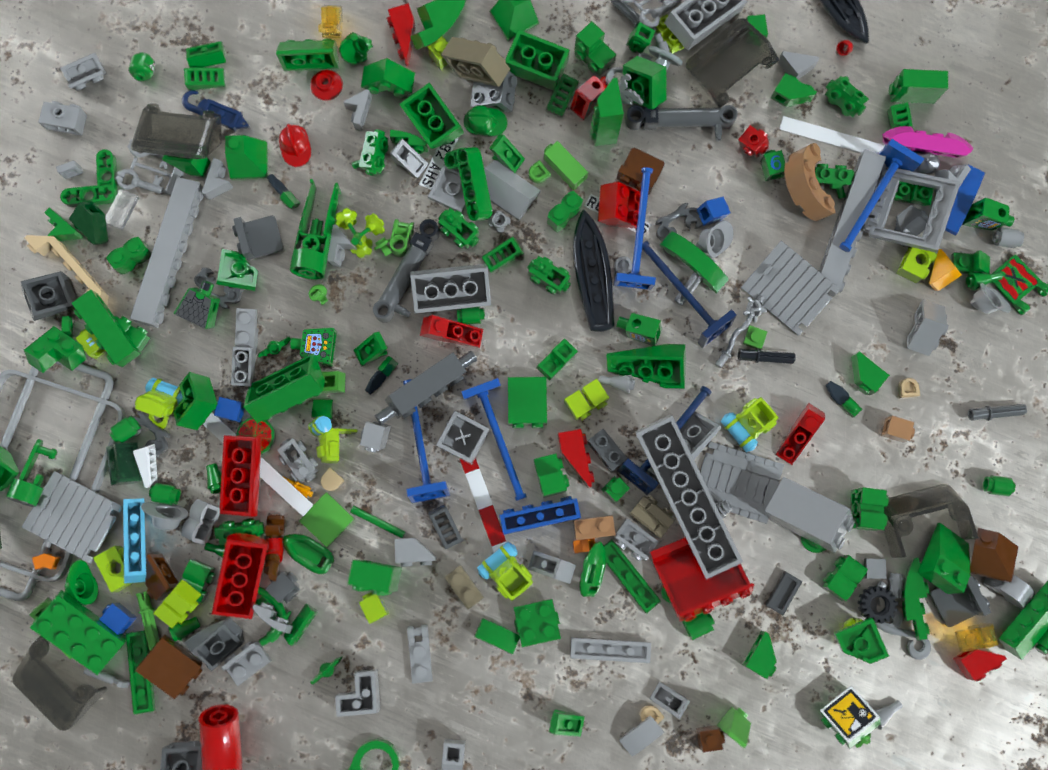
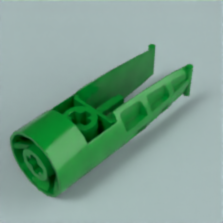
(312, 262)

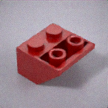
(618, 205)

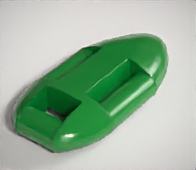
(308, 553)
(593, 570)

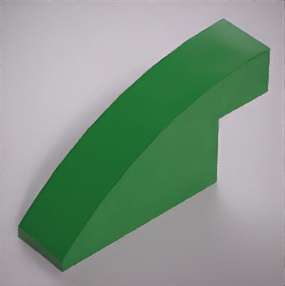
(437, 20)

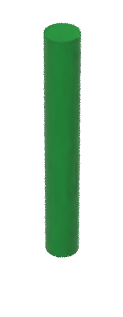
(378, 522)

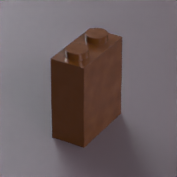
(170, 667)

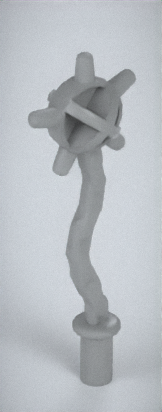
(753, 310)

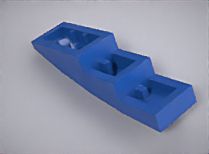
(964, 199)

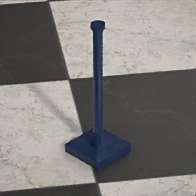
(715, 327)
(638, 475)

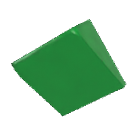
(322, 408)

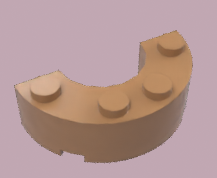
(804, 185)

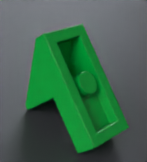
(506, 153)
(63, 230)
(966, 263)
(371, 349)
(566, 723)

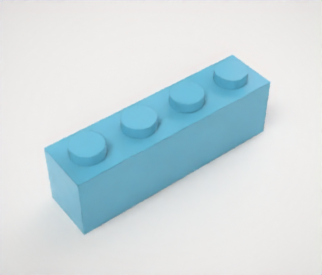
(134, 541)

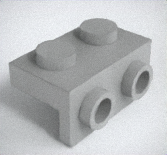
(83, 71)
(635, 539)

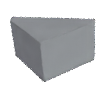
(797, 64)
(669, 700)

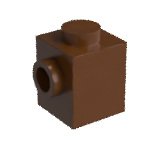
(710, 738)

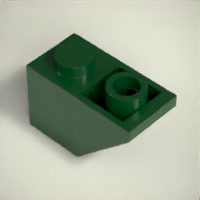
(91, 222)

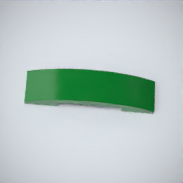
(696, 260)

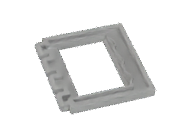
(937, 219)

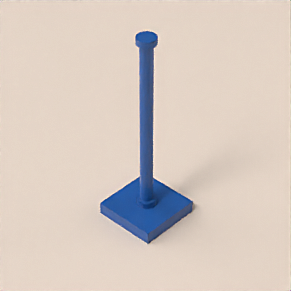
(896, 158)
(634, 279)
(481, 392)
(428, 490)

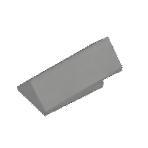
(697, 434)

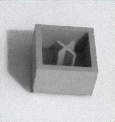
(463, 437)

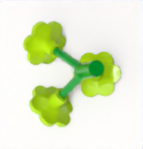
(347, 219)

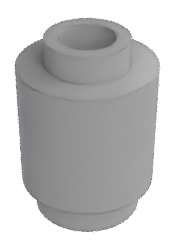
(1008, 237)

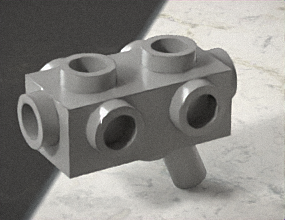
(302, 467)

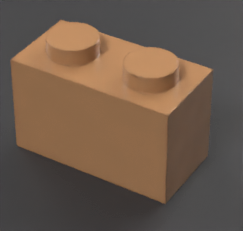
(594, 528)

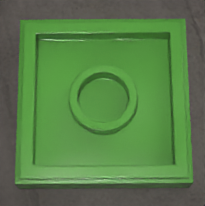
(327, 519)

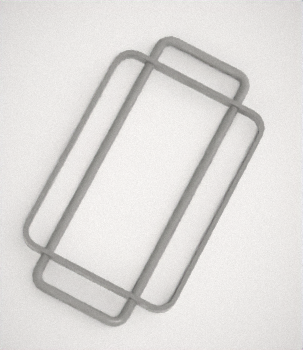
(102, 402)

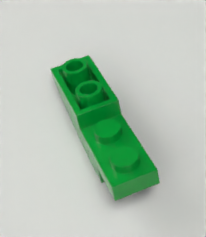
(913, 590)

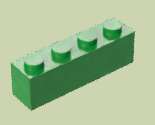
(106, 328)
(1027, 626)

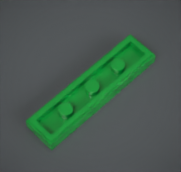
(630, 577)
(141, 688)

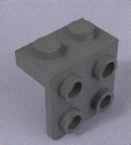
(491, 95)
(257, 237)
(960, 606)

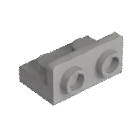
(247, 662)

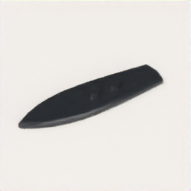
(849, 16)
(593, 274)

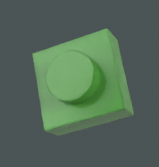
(754, 337)

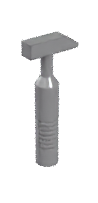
(107, 678)

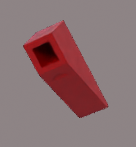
(404, 26)
(451, 331)
(801, 433)
(574, 452)

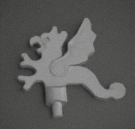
(627, 95)

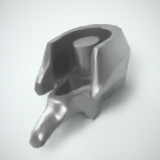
(930, 163)

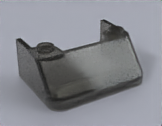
(921, 502)

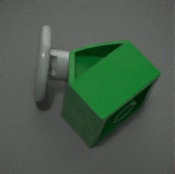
(649, 77)

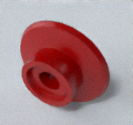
(326, 91)

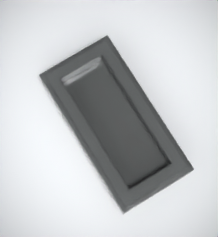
(783, 593)

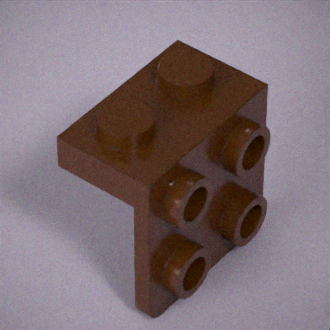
(631, 173)

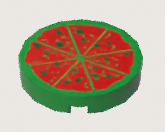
(262, 429)

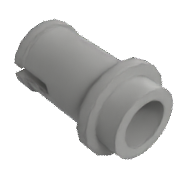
(896, 584)

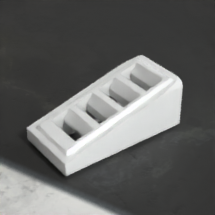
(146, 463)

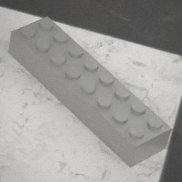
(688, 496)

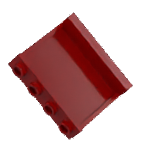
(687, 586)

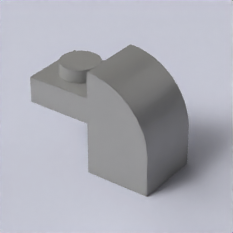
(1016, 592)

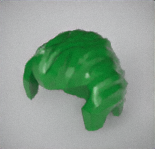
(355, 48)

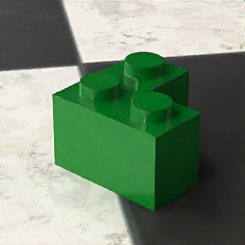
(593, 50)
(388, 76)
(52, 348)
(196, 403)
(550, 475)

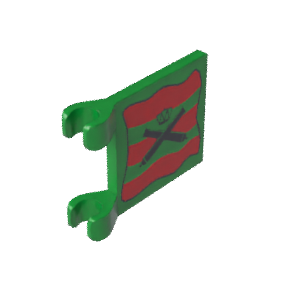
(1018, 282)

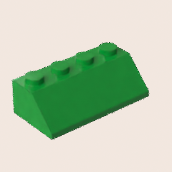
(607, 116)
(284, 389)

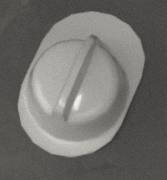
(716, 239)
(990, 300)
(165, 516)

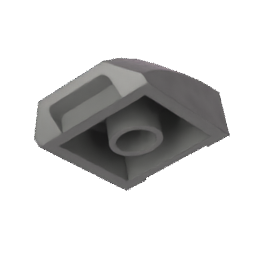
(48, 294)
(216, 642)
(182, 756)

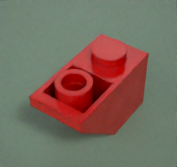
(977, 663)

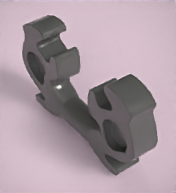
(691, 217)
(232, 295)
(160, 442)

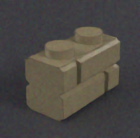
(652, 516)
(464, 587)

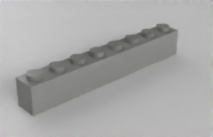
(167, 253)
(835, 260)

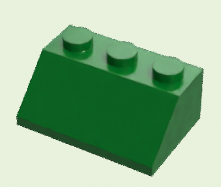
(308, 54)
(432, 117)

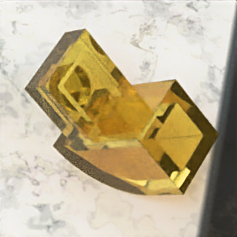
(331, 21)
(976, 637)

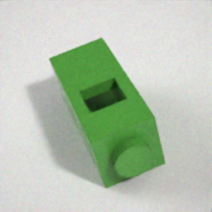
(565, 165)

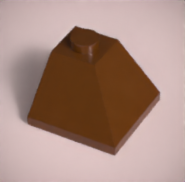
(993, 556)
(159, 577)

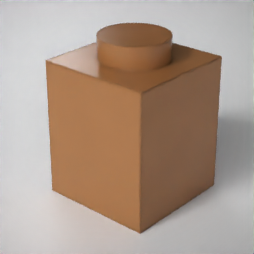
(898, 429)

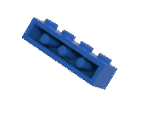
(535, 517)

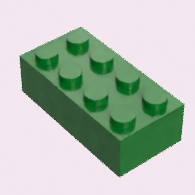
(374, 576)
(78, 632)

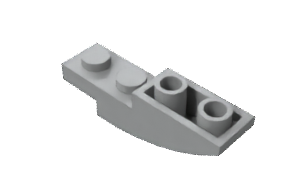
(245, 347)

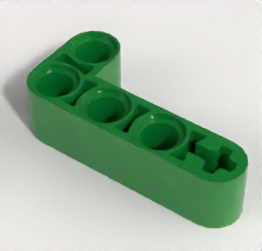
(473, 181)

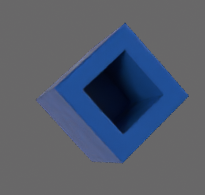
(713, 211)
(229, 410)
(117, 617)

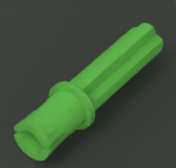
(148, 619)

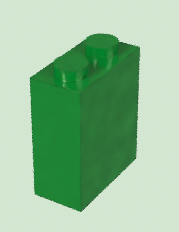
(918, 86)
(527, 402)

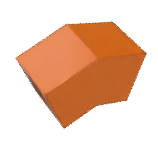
(583, 545)
(45, 561)

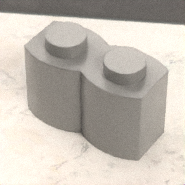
(200, 522)

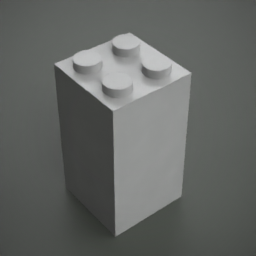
(810, 515)

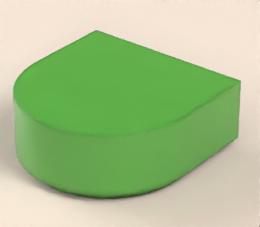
(538, 172)

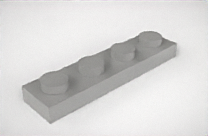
(610, 650)

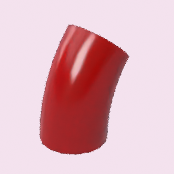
(220, 738)

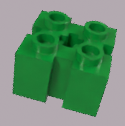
(868, 508)

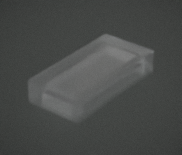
(121, 209)

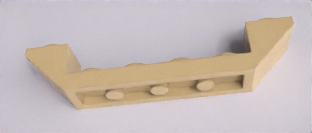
(45, 244)

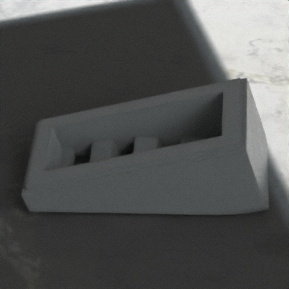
(447, 544)

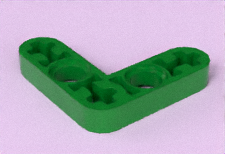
(101, 187)

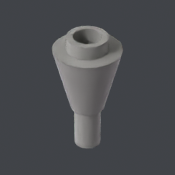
(622, 383)
(887, 712)

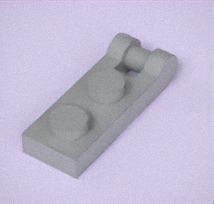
(420, 654)

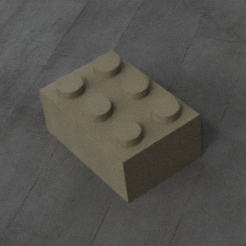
(475, 61)

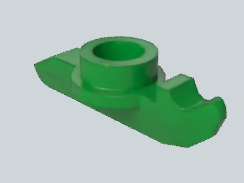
(274, 347)
(326, 670)

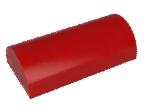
(240, 475)
(239, 576)

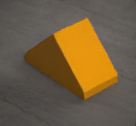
(943, 271)

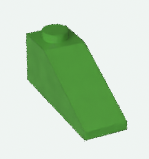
(736, 726)

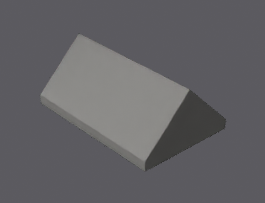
(509, 190)

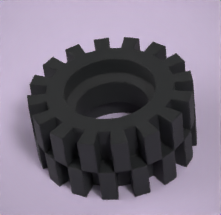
(889, 600)

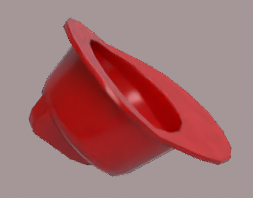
(295, 145)

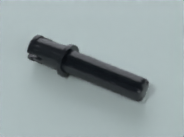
(766, 356)

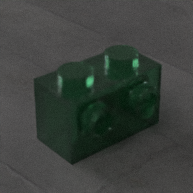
(122, 464)

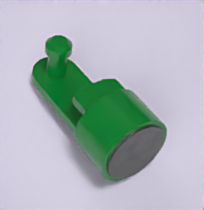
(26, 492)

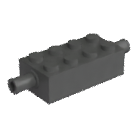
(421, 388)

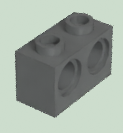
(606, 450)

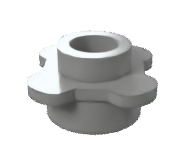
(494, 221)

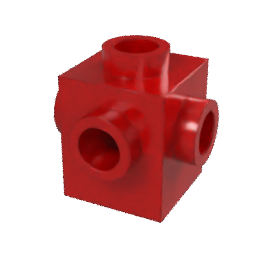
(754, 142)

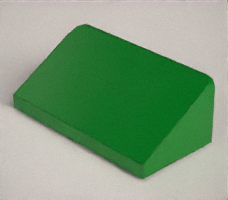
(205, 55)
(300, 624)

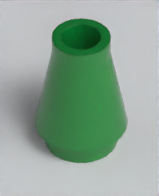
(213, 478)
(182, 630)

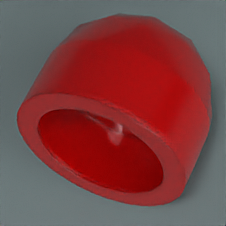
(841, 45)

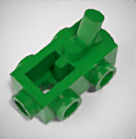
(846, 96)
(373, 153)
(835, 177)
(455, 225)
(545, 272)
(247, 526)

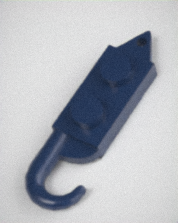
(229, 117)

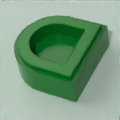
(67, 325)

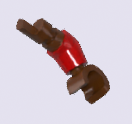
(274, 554)

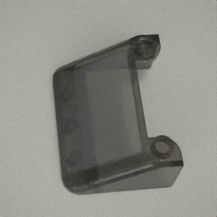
(730, 58)
(177, 133)
(49, 691)

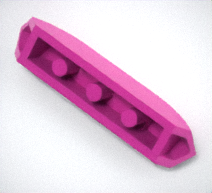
(919, 141)

